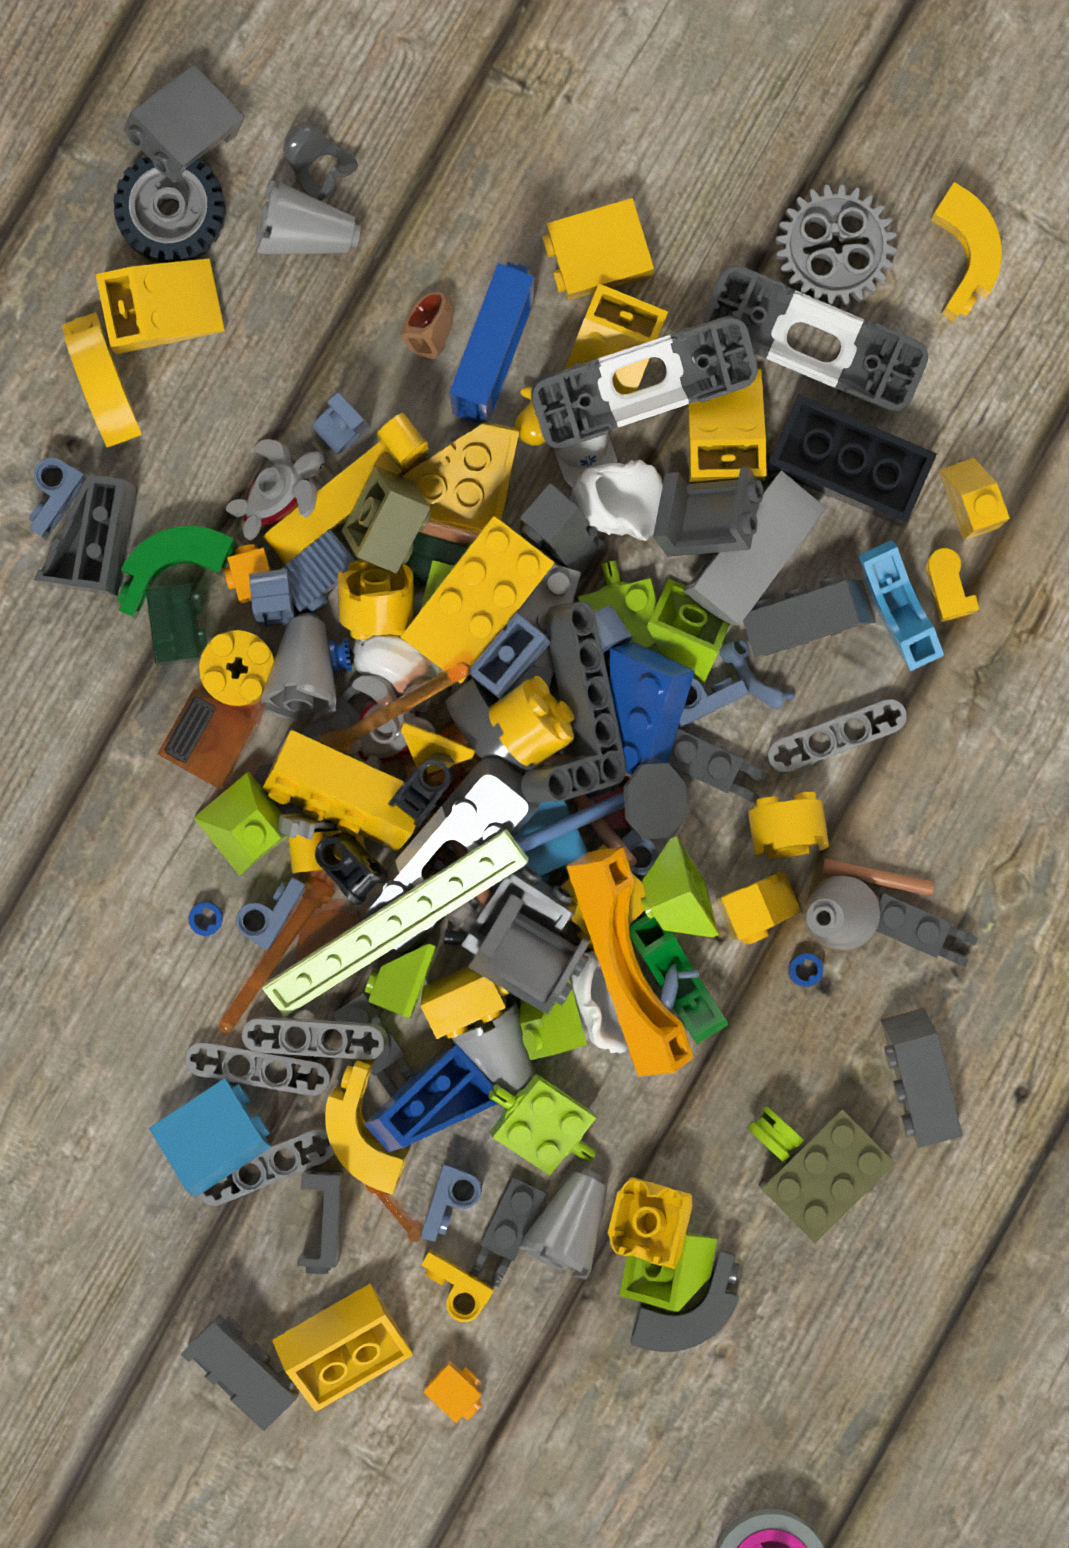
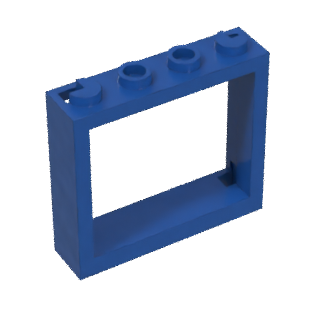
(492, 343)

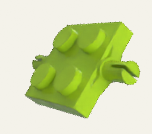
(631, 601)
(542, 1124)

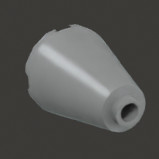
(302, 224)
(301, 673)
(842, 912)
(499, 1049)
(569, 1225)

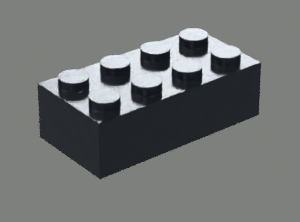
(851, 461)

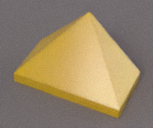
(424, 743)

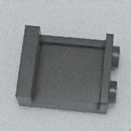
(182, 122)
(707, 515)
(542, 904)
(529, 958)
(332, 1183)

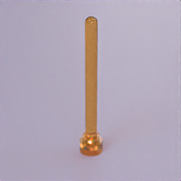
(341, 739)
(315, 896)

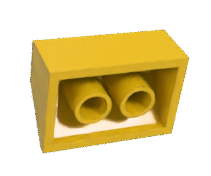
(342, 1347)

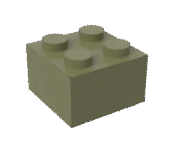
(386, 520)

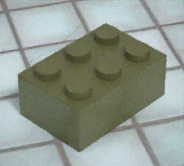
(827, 1174)

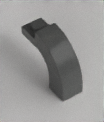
(470, 711)
(688, 1328)

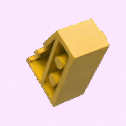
(758, 907)

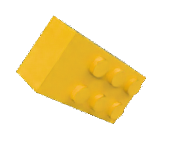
(478, 597)
(338, 790)

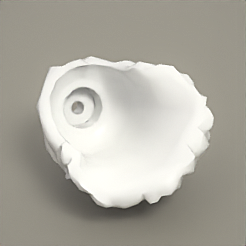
(619, 498)
(397, 663)
(597, 1008)

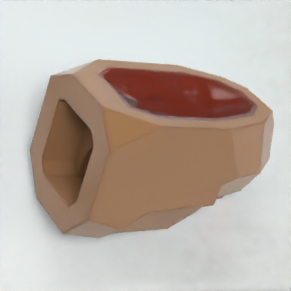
(428, 325)

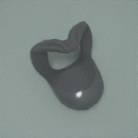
(306, 144)

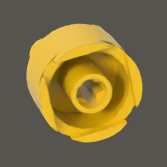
(375, 599)
(226, 651)
(532, 722)
(788, 826)

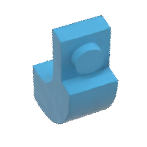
(899, 606)

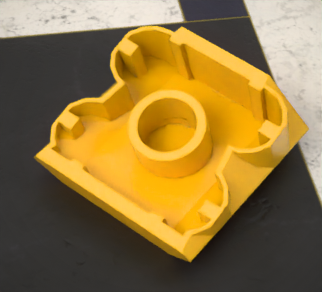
(650, 1222)

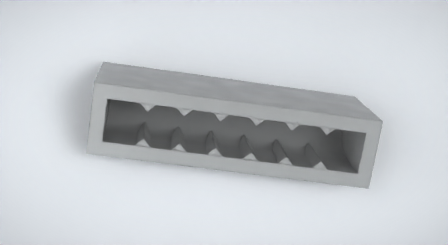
(736, 580)

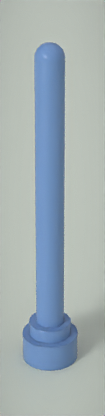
(571, 822)

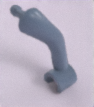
(735, 654)
(670, 984)

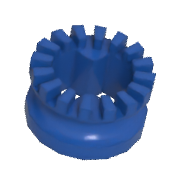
(339, 655)
(212, 928)
(799, 960)

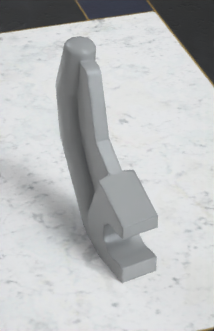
(300, 824)

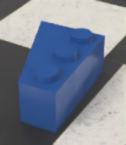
(647, 702)
(432, 1100)

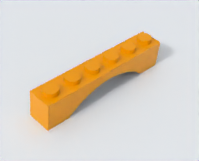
(650, 1030)

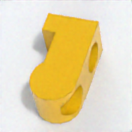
(946, 586)

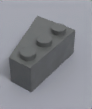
(560, 530)
(93, 539)
(807, 615)
(921, 1078)
(242, 1371)

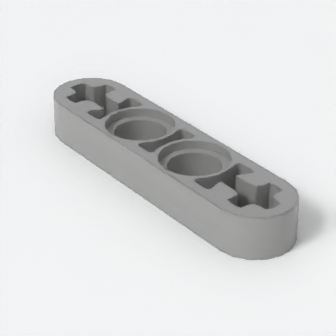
(837, 738)
(315, 1041)
(257, 1071)
(269, 1171)

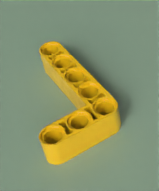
(397, 451)

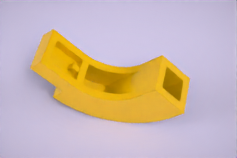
(978, 234)
(100, 380)
(352, 1140)

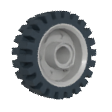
(172, 236)

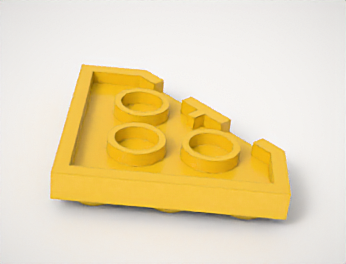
(469, 477)

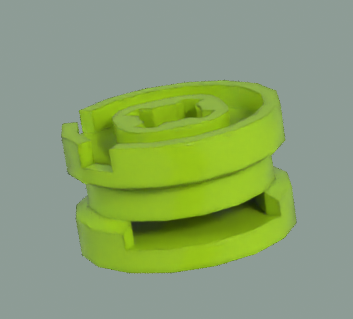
(775, 1134)

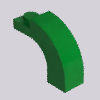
(170, 548)
(693, 1001)

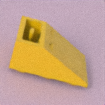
(159, 304)
(613, 325)
(727, 435)

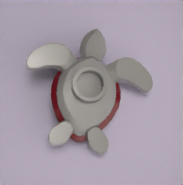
(278, 488)
(386, 741)

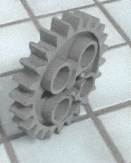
(829, 212)

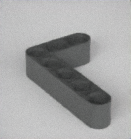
(585, 688)

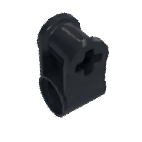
(420, 792)
(355, 872)

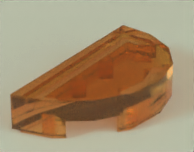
(323, 929)

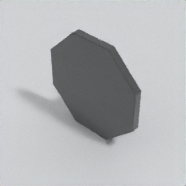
(655, 801)

